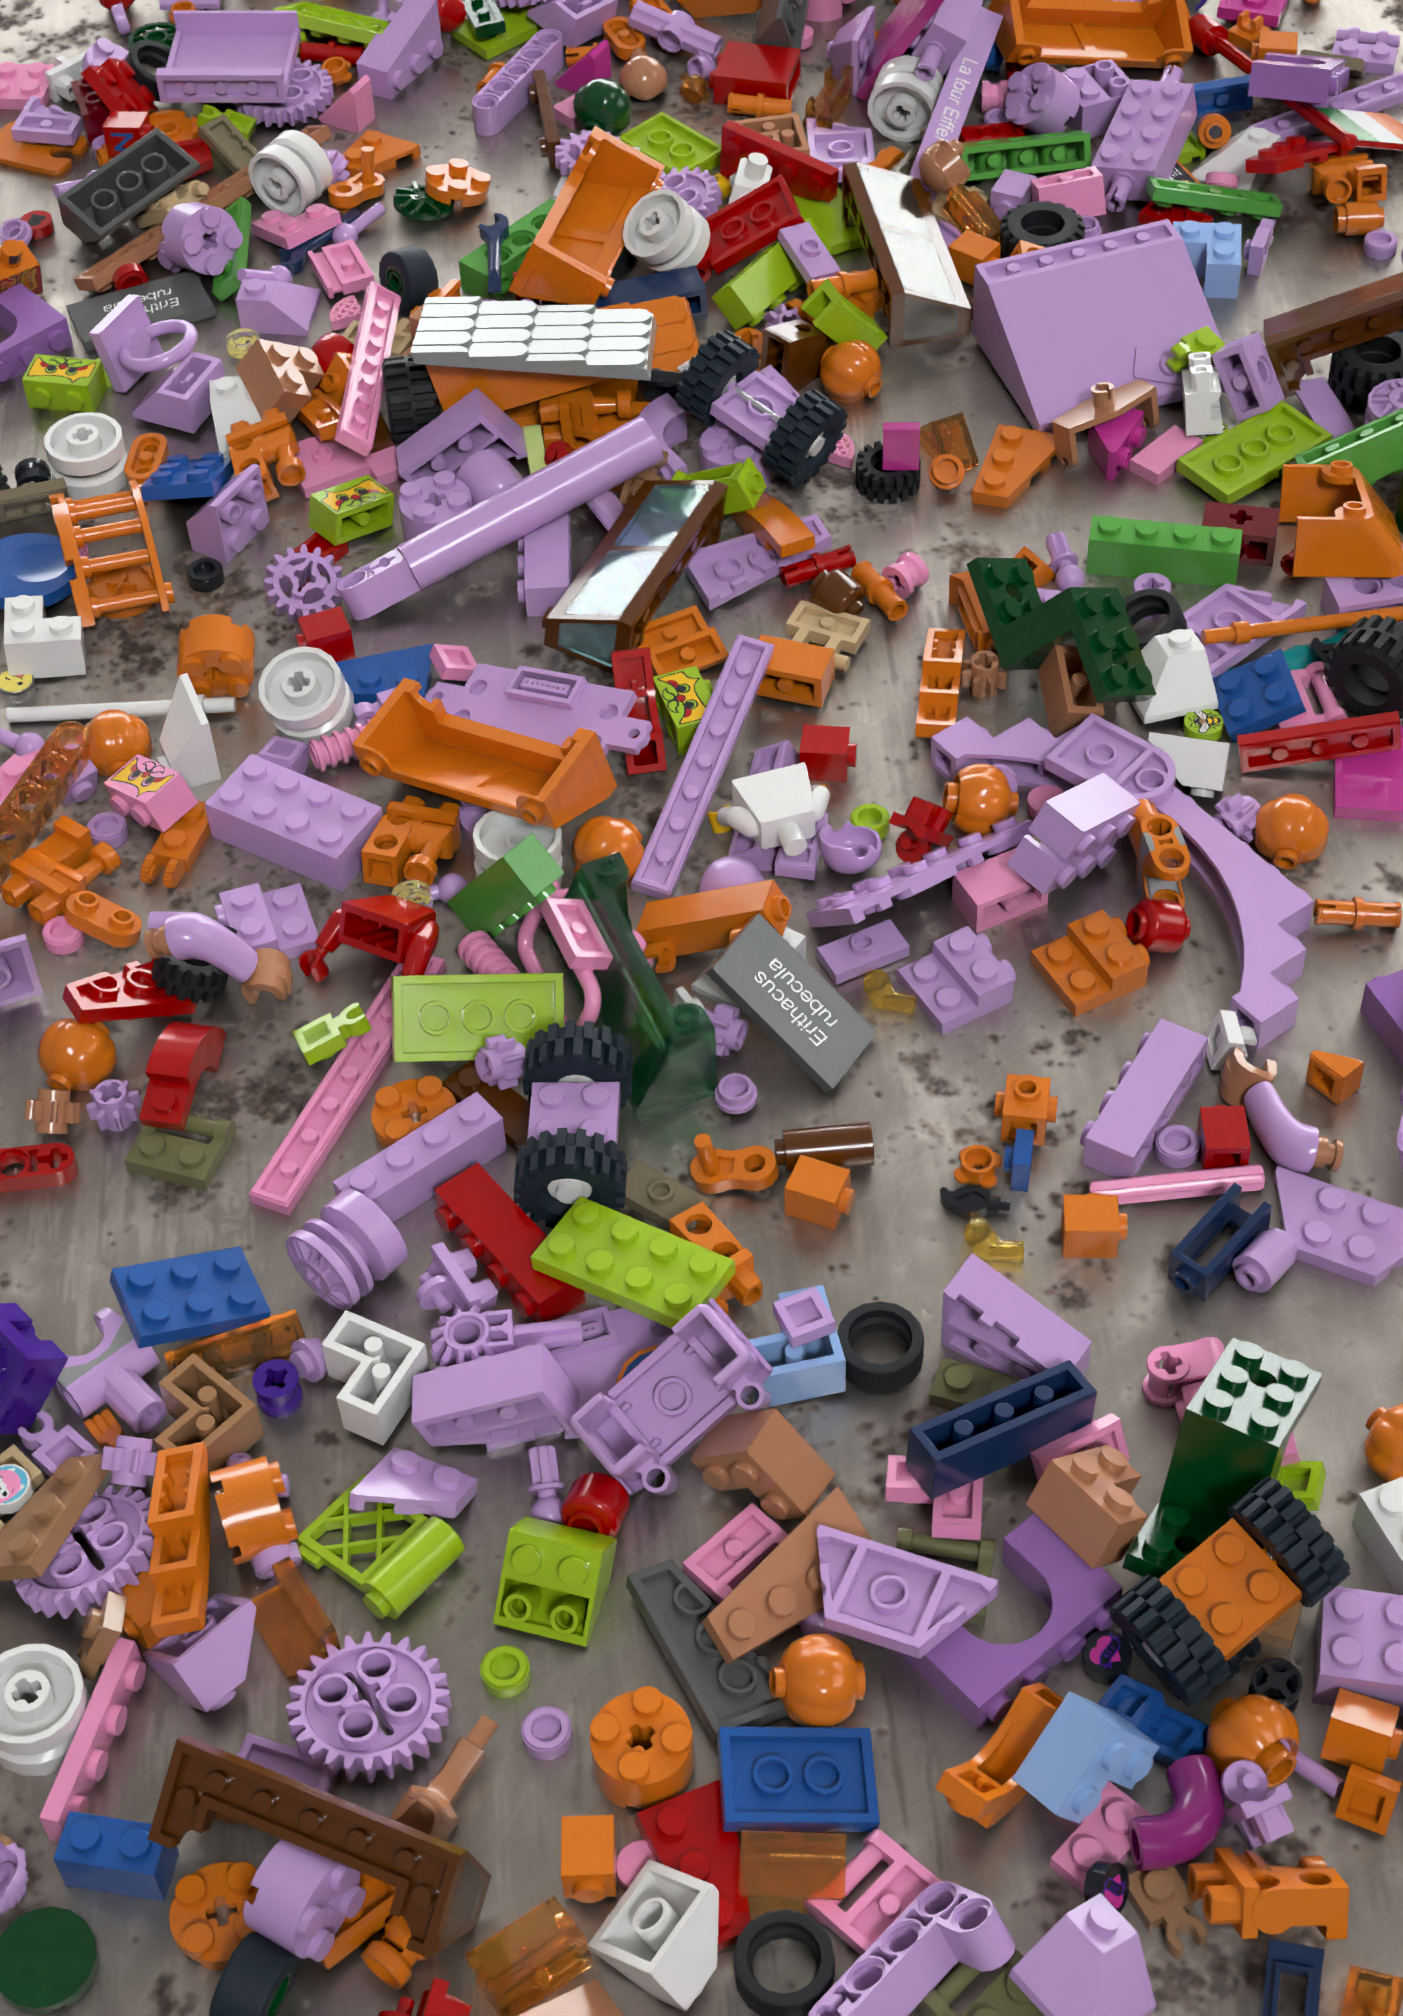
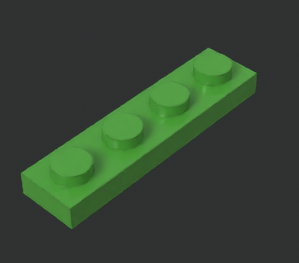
(1224, 199)
(227, 281)

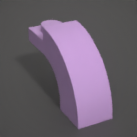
(669, 428)

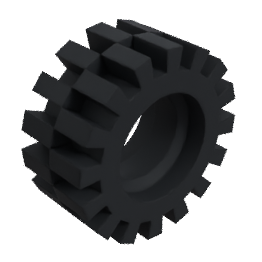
(878, 483)

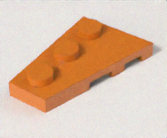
(1011, 463)

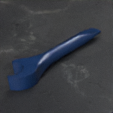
(494, 237)
(297, 257)

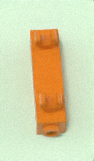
(708, 919)

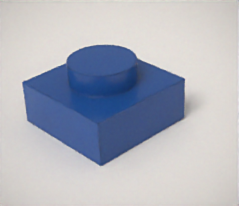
(1019, 1160)

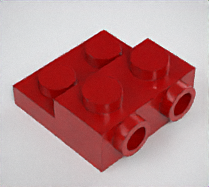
(117, 87)

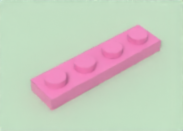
(88, 1751)

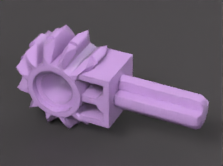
(494, 1334)

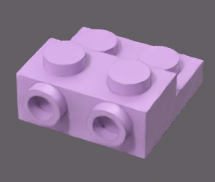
(269, 919)
(958, 980)

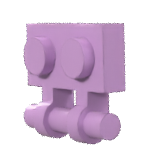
(1376, 49)

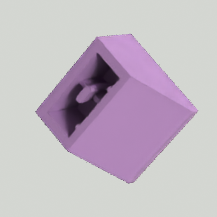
(575, 19)
(1101, 92)
(182, 394)
(230, 517)

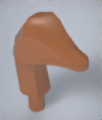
(432, 1806)

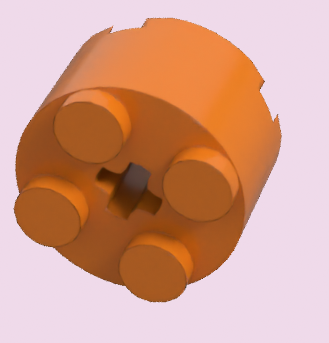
(217, 656)
(252, 1509)
(642, 1749)

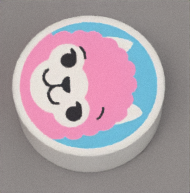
(14, 1488)

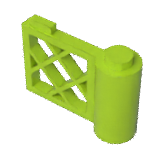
(403, 1562)

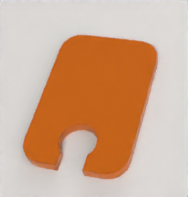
(37, 156)

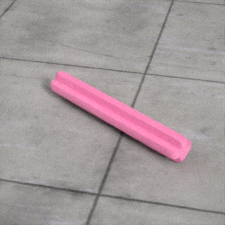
(1181, 1184)

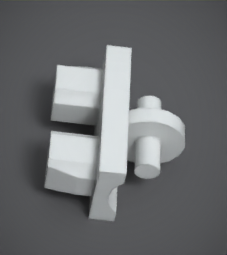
(61, 75)

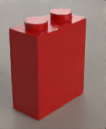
(755, 70)

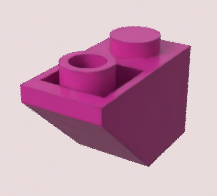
(1115, 441)

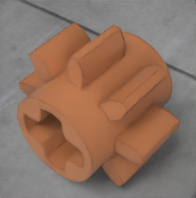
(983, 674)
(52, 1111)

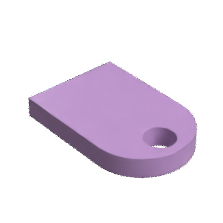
(1108, 749)

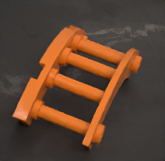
(66, 517)

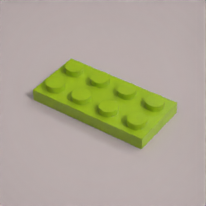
(328, 21)
(1251, 452)
(456, 1013)
(631, 1263)

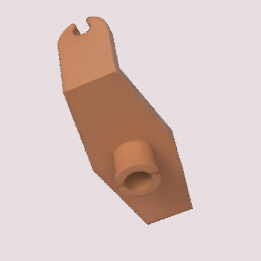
(1101, 407)

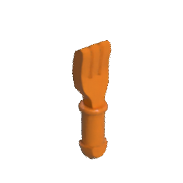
(104, 1428)

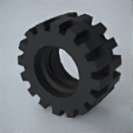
(189, 978)

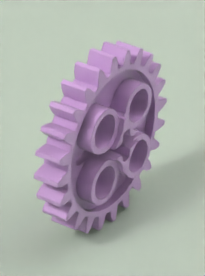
(308, 93)
(695, 188)
(118, 1536)
(329, 1729)

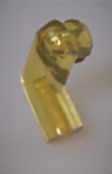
(883, 995)
(989, 1246)

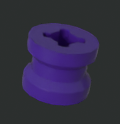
(275, 1400)

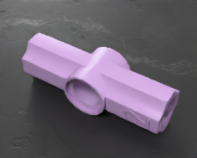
(674, 30)

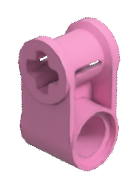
(1181, 1366)

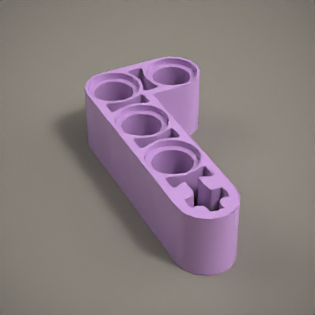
(918, 1950)

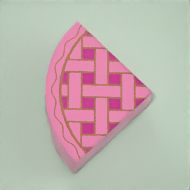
(344, 313)
(844, 453)

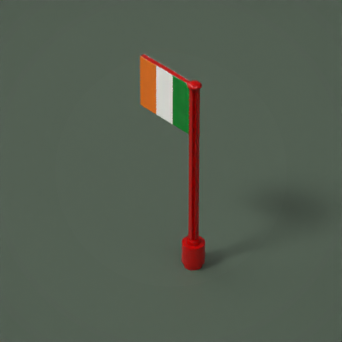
(1342, 126)

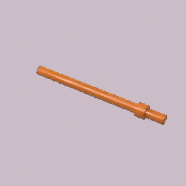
(1242, 632)

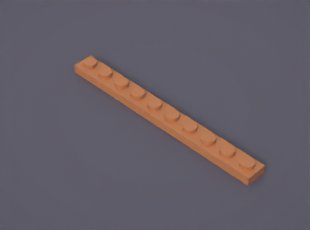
(145, 246)

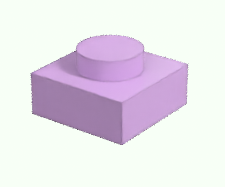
(804, 1317)

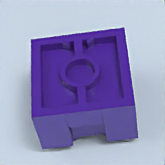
(26, 1369)

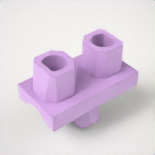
(448, 1283)
(1255, 1809)

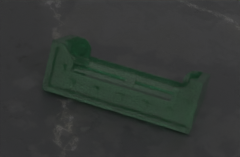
(669, 1043)

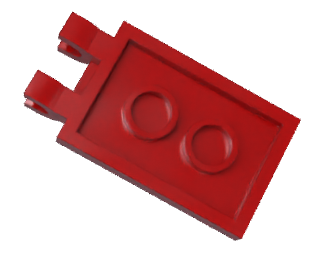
(748, 225)

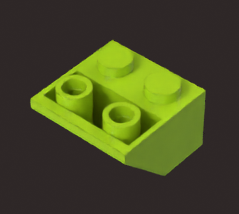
(554, 1580)

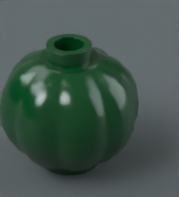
(603, 105)

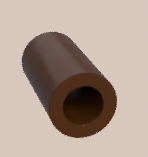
(836, 1144)

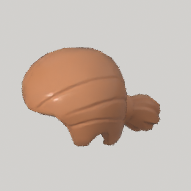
(643, 76)
(942, 166)

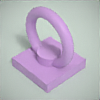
(131, 346)

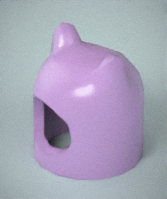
(487, 474)

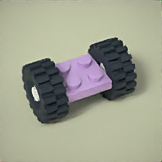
(791, 430)
(575, 1094)

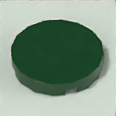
(47, 1960)

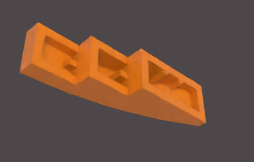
(776, 527)
(940, 681)
(181, 1540)

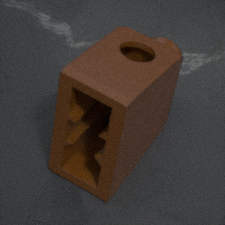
(794, 351)

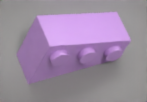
(403, 49)
(457, 434)
(1005, 1326)
(494, 1395)

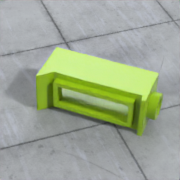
(841, 318)
(743, 483)

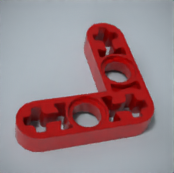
(45, 1157)

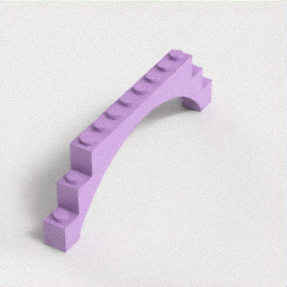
(1256, 899)

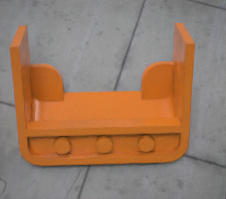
(1340, 523)

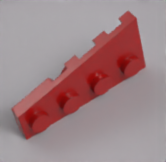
(802, 172)

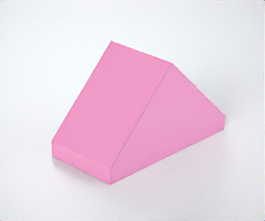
(353, 109)

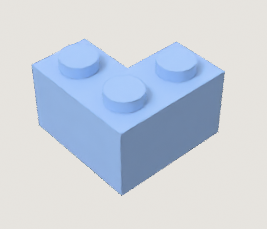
(1214, 255)
(804, 1371)
(1080, 1754)

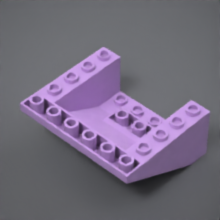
(1080, 310)

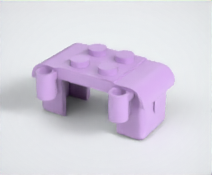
(673, 1399)

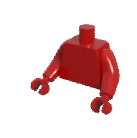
(380, 926)

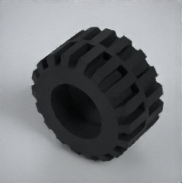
(1040, 224)
(1364, 366)
(409, 397)
(1368, 667)

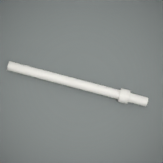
(89, 711)

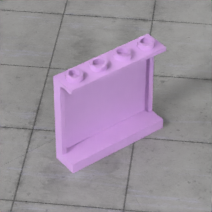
(230, 57)

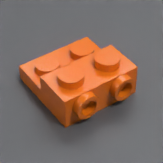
(1092, 963)

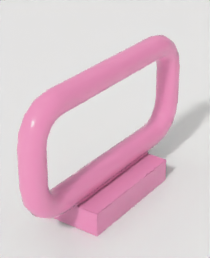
(578, 941)

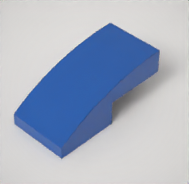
(1147, 1711)

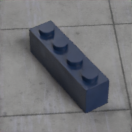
(677, 282)
(998, 1429)

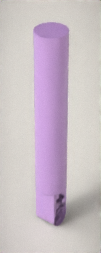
(501, 519)

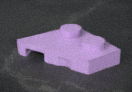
(46, 125)
(415, 1486)

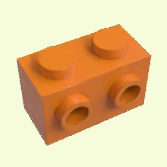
(798, 672)

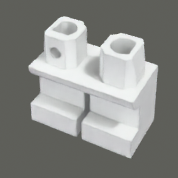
(1201, 396)

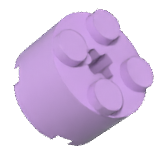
(1041, 99)
(200, 237)
(724, 446)
(431, 501)
(302, 1900)

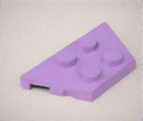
(840, 144)
(1235, 604)
(1340, 1227)
(895, 1594)

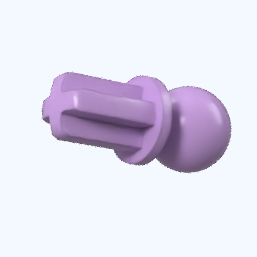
(1064, 562)
(545, 1483)

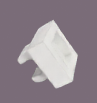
(1224, 1036)

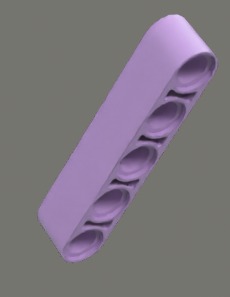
(508, 90)

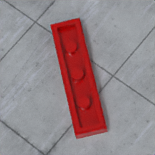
(1319, 742)

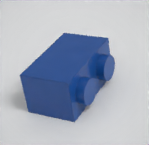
(114, 1857)

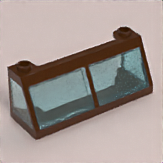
(635, 568)

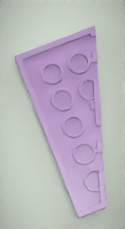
(910, 879)

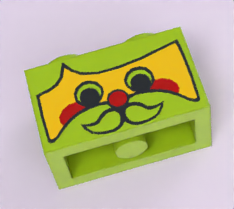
(64, 383)
(351, 510)
(681, 704)

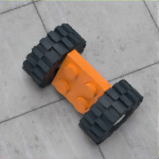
(1229, 1590)

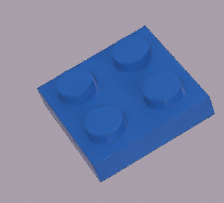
(1257, 695)

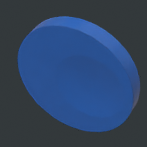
(34, 567)

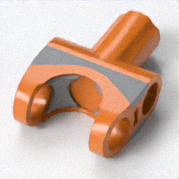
(1159, 854)

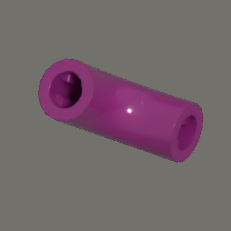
(1188, 1825)

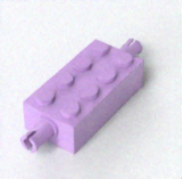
(944, 37)
(1145, 136)

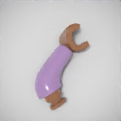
(202, 938)
(1281, 1135)

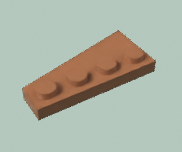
(782, 1587)

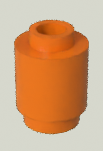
(1204, 125)
(1357, 218)

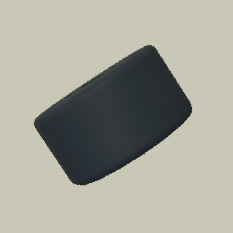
(408, 274)
(255, 1979)

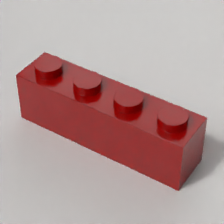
(503, 1242)

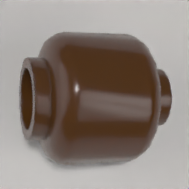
(837, 592)

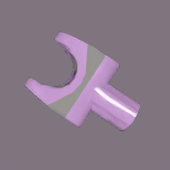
(113, 1377)

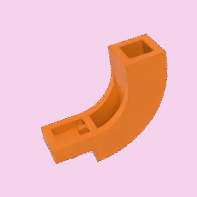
(985, 1784)

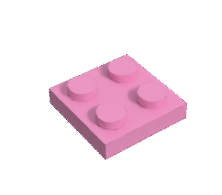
(21, 82)

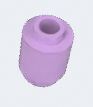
(1265, 1260)

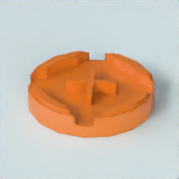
(122, 582)

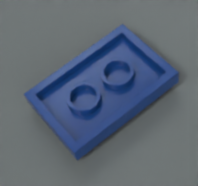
(188, 477)
(188, 1296)
(797, 1779)

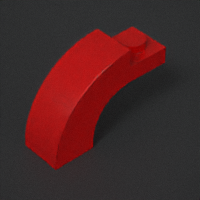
(634, 673)
(174, 1071)

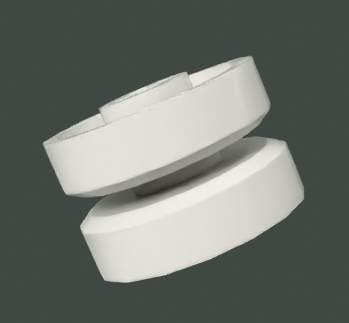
(901, 101)
(290, 172)
(666, 232)
(88, 454)
(306, 694)
(499, 833)
(39, 1708)

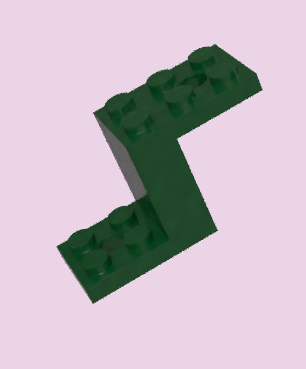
(1078, 616)
(1224, 1447)

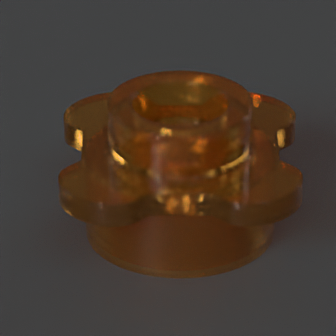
(694, 88)

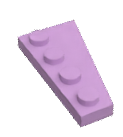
(743, 563)

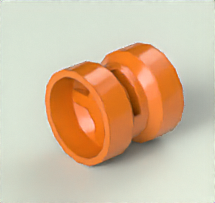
(389, 1955)

